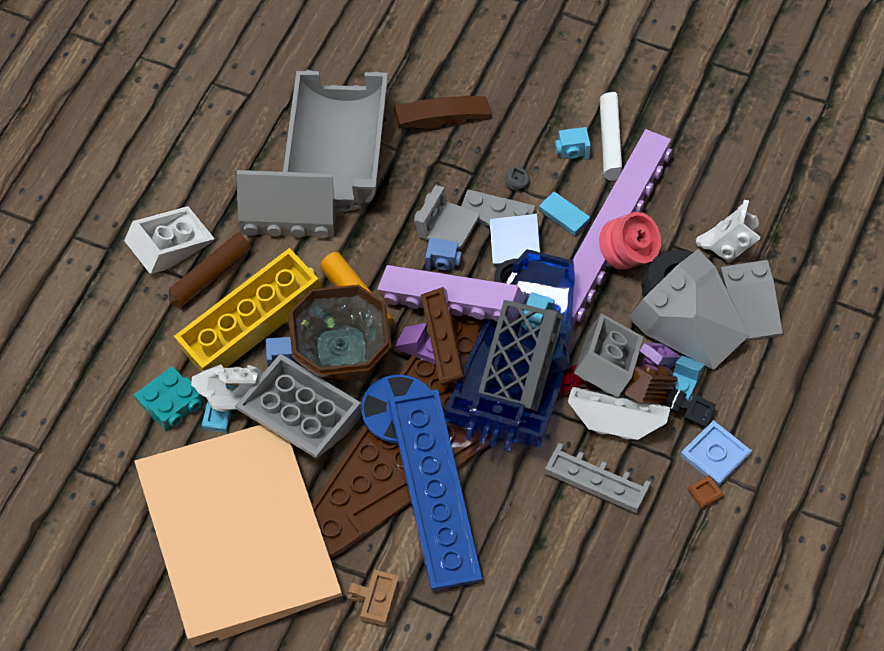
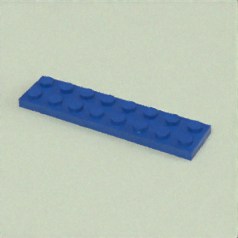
(434, 490)

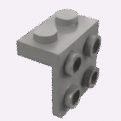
(444, 220)

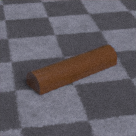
(208, 270)

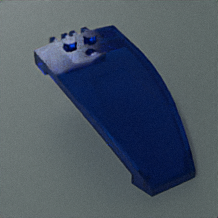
(500, 417)

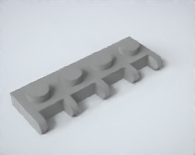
(596, 479)

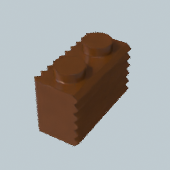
(651, 384)

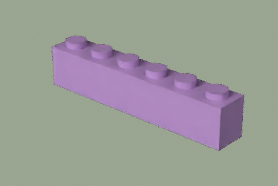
(465, 295)

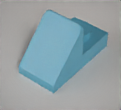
(688, 373)

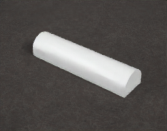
(610, 136)

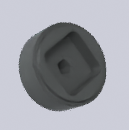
(516, 178)

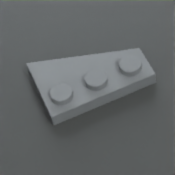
(494, 207)

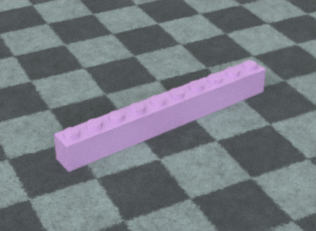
(625, 198)

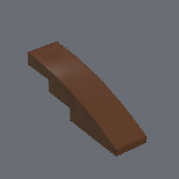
(436, 111)

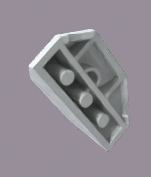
(618, 414)

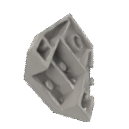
(692, 313)

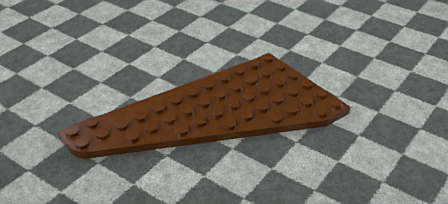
(371, 479)

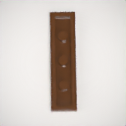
(443, 336)

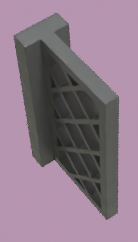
(541, 354)

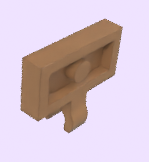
(376, 598)

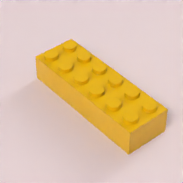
(247, 313)

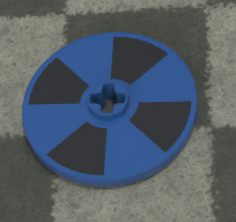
(376, 407)

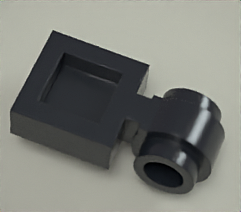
(696, 409)

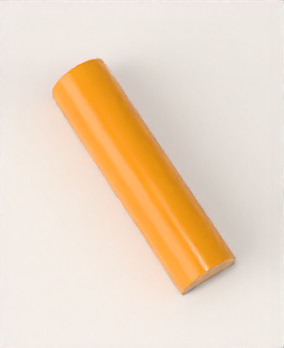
(342, 274)

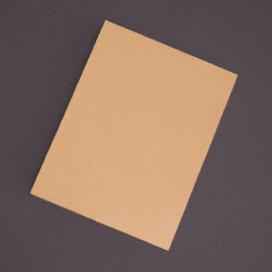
(236, 532)

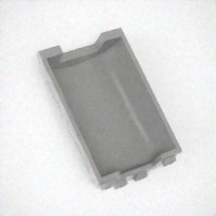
(338, 134)

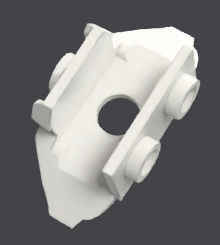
(731, 235)
(213, 382)

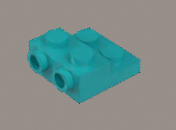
(169, 398)

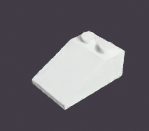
(167, 238)

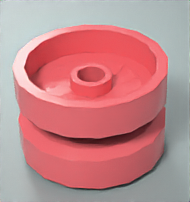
(630, 240)

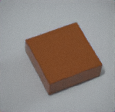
(705, 492)

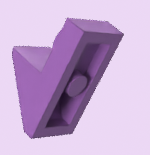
(416, 342)
(658, 354)

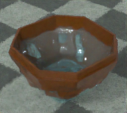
(339, 332)

